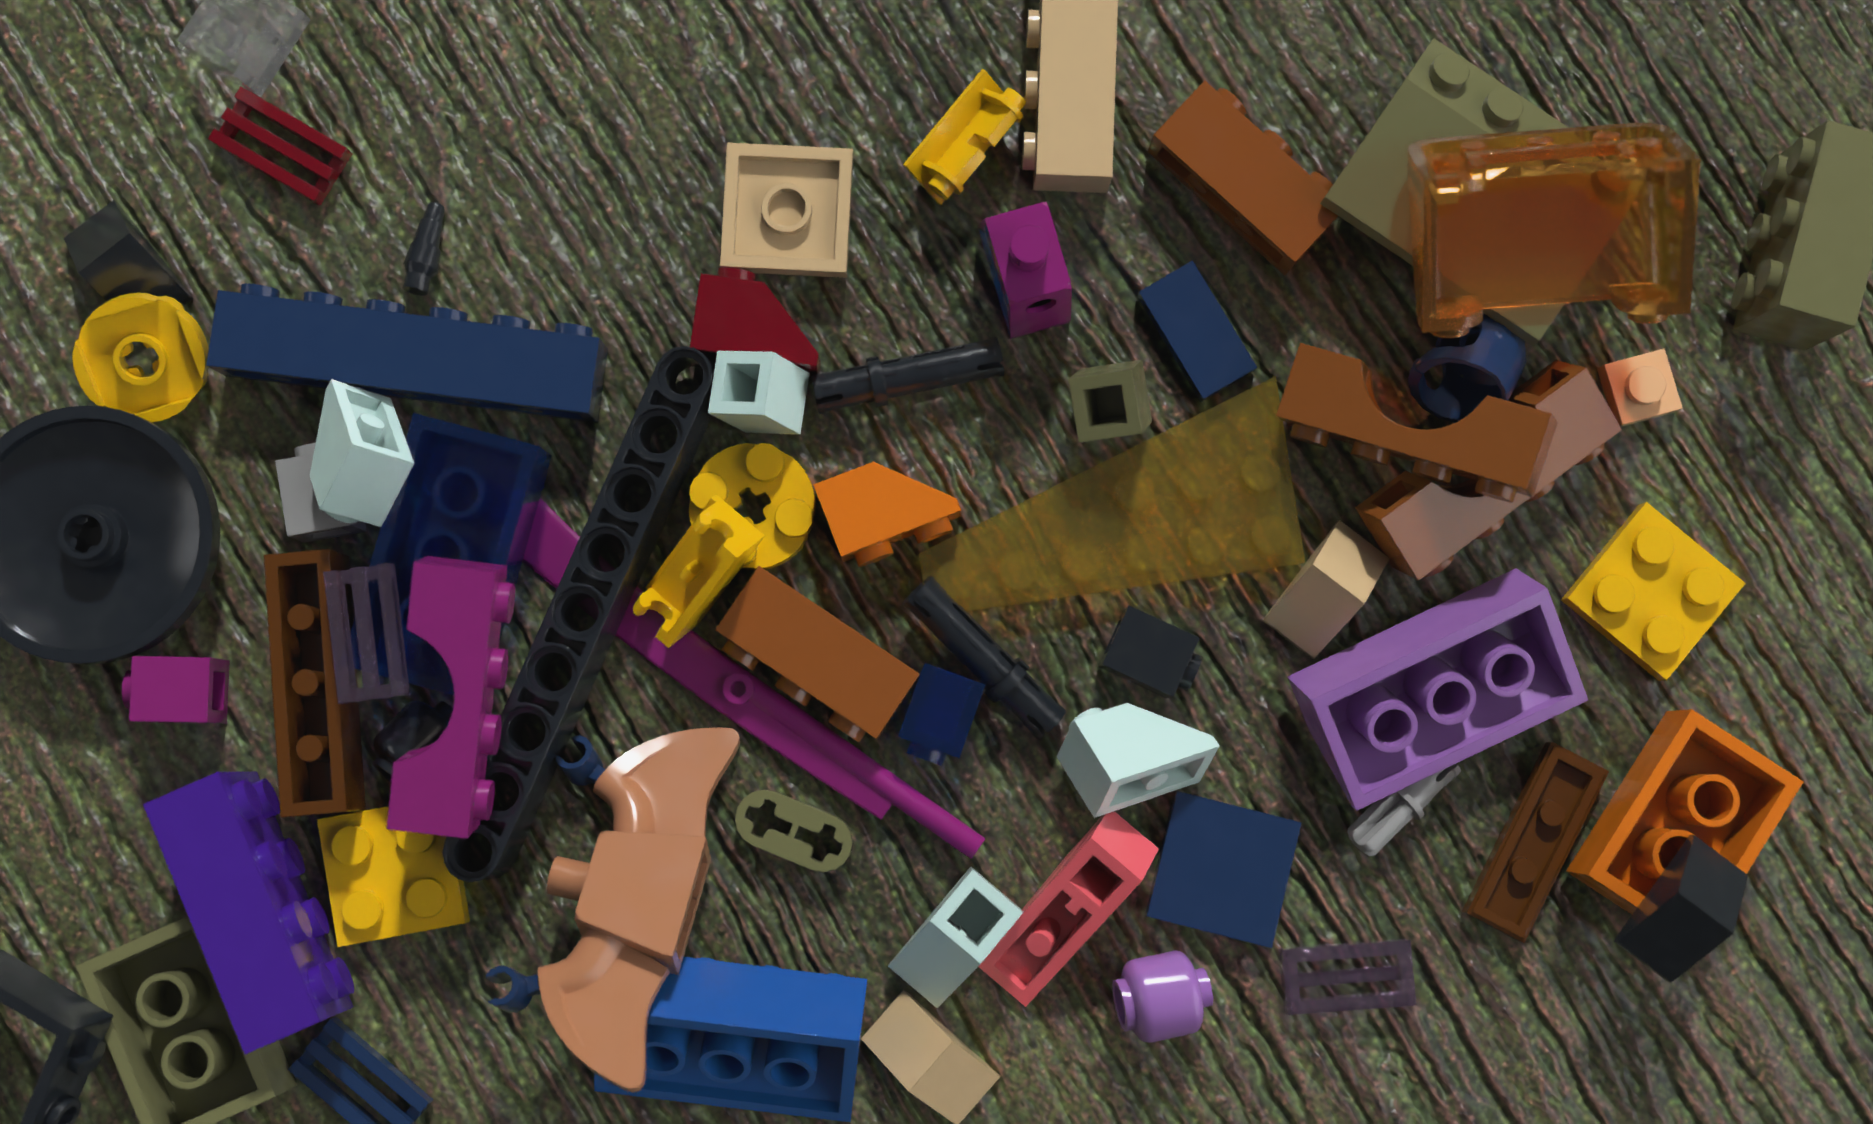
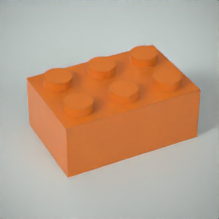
(1682, 785)

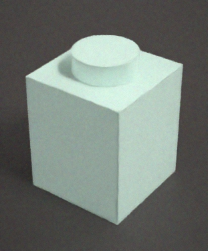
(758, 392)

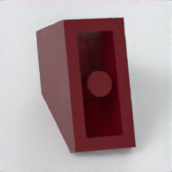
(746, 316)

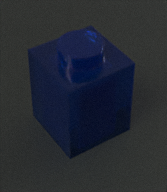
(940, 714)

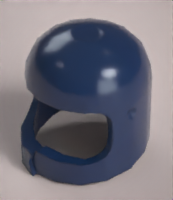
(1491, 366)

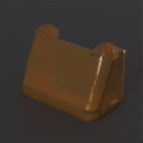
(1552, 222)

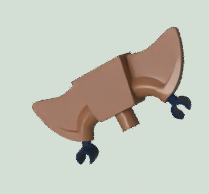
(631, 898)

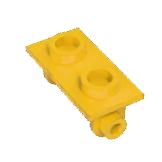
(963, 135)

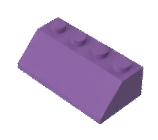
(1439, 687)

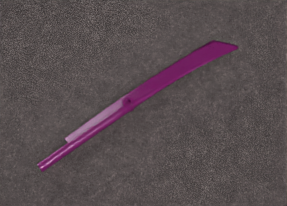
(751, 701)

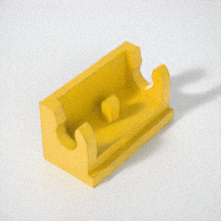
(698, 569)

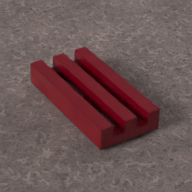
(237, 120)

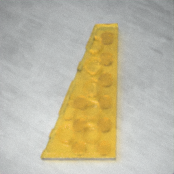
(1165, 512)

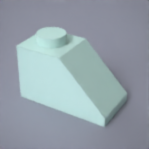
(358, 455)
(1131, 756)

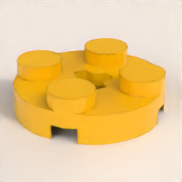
(160, 325)
(767, 472)

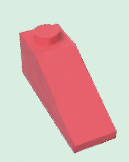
(1070, 906)

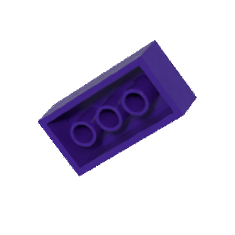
(250, 906)

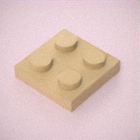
(787, 209)

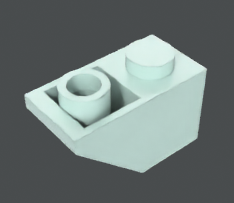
(955, 937)

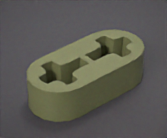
(788, 845)

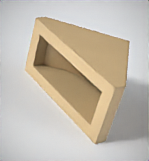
(1327, 590)
(929, 1058)

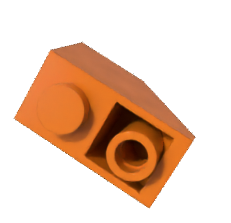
(879, 507)

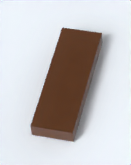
(1535, 841)

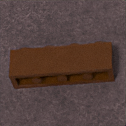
(313, 733)

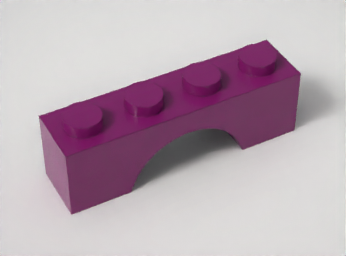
(460, 614)

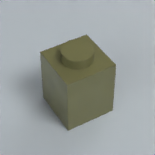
(1110, 401)

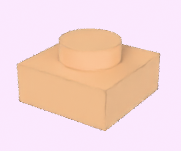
(1640, 387)

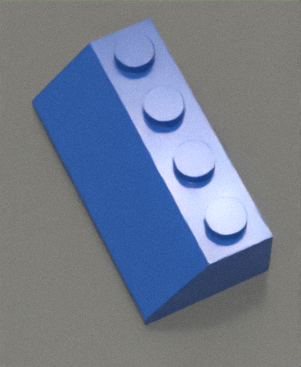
(754, 1039)

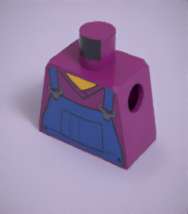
(1027, 269)

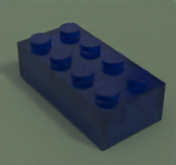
(461, 501)

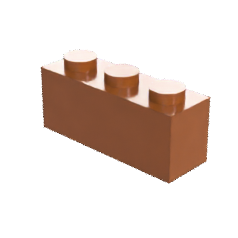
(1244, 175)
(815, 655)

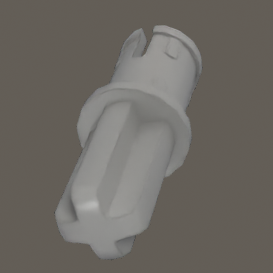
(1393, 812)

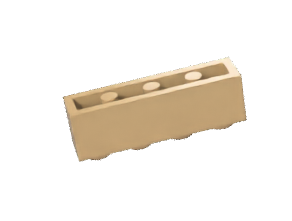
(1072, 95)

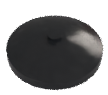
(100, 535)

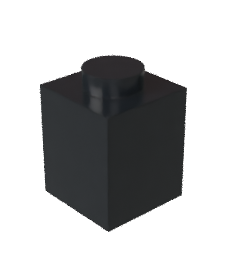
(1151, 653)

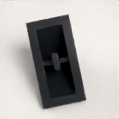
(120, 259)
(1685, 911)

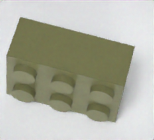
(1811, 240)
(175, 1033)

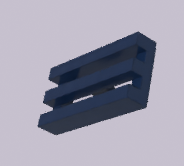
(374, 1061)

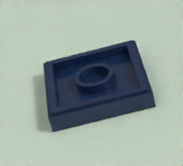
(1223, 869)

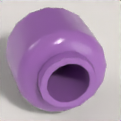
(1162, 996)

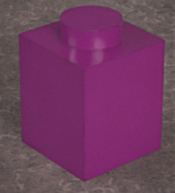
(177, 689)

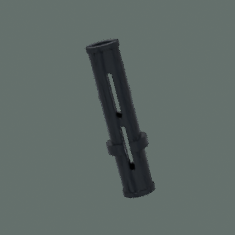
(907, 375)
(994, 667)

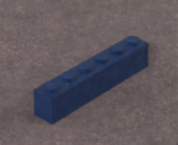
(408, 354)

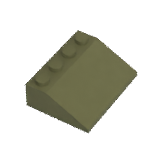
(1436, 100)

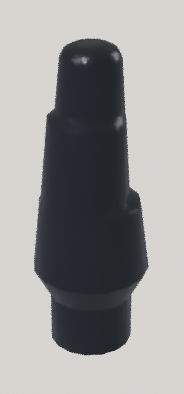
(424, 252)

